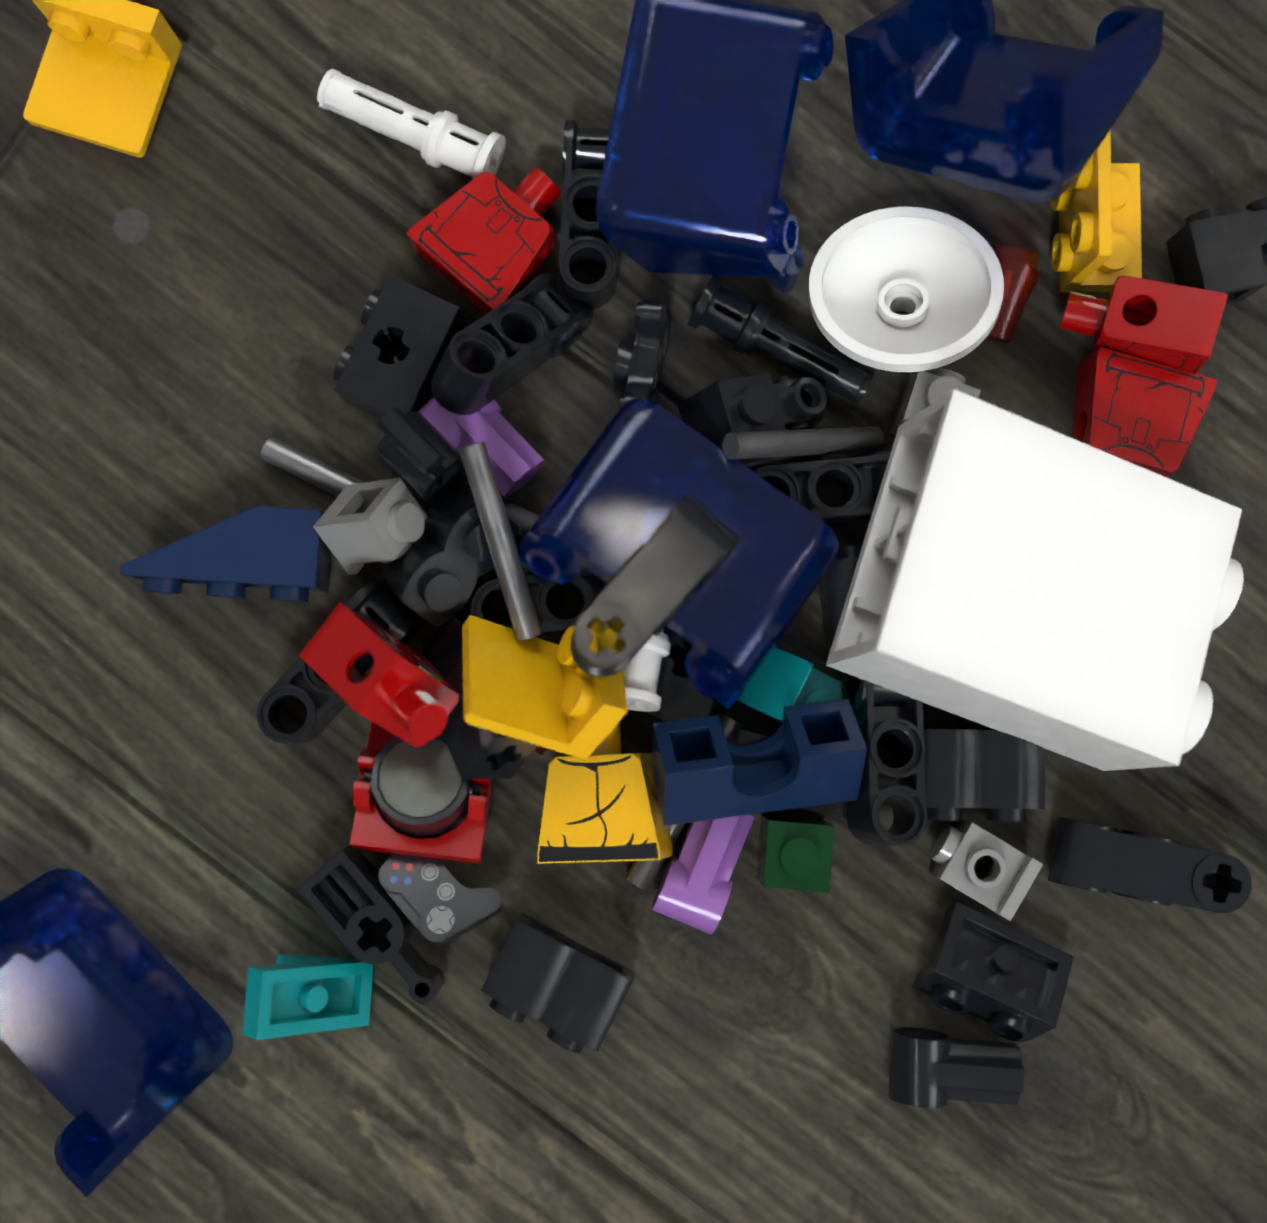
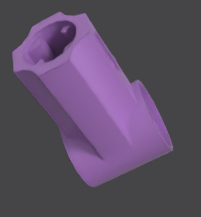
(509, 453)
(698, 879)

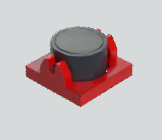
(419, 796)

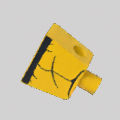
(602, 808)

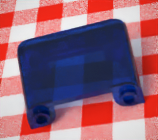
(990, 107)
(707, 135)
(625, 491)
(100, 1021)

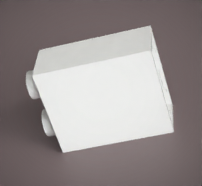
(1040, 588)

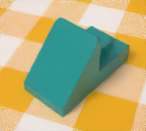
(788, 682)
(307, 996)

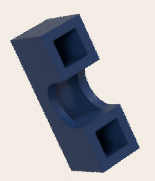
(806, 763)

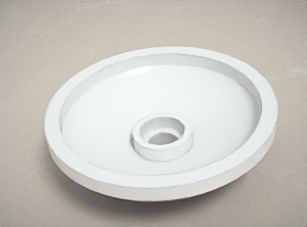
(910, 264)

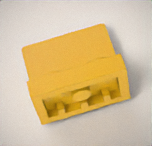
(103, 72)
(1099, 225)
(537, 689)

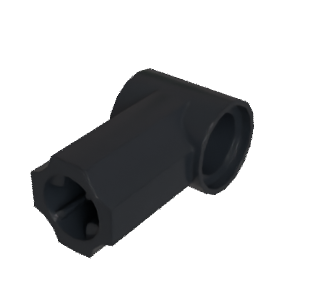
(934, 1068)

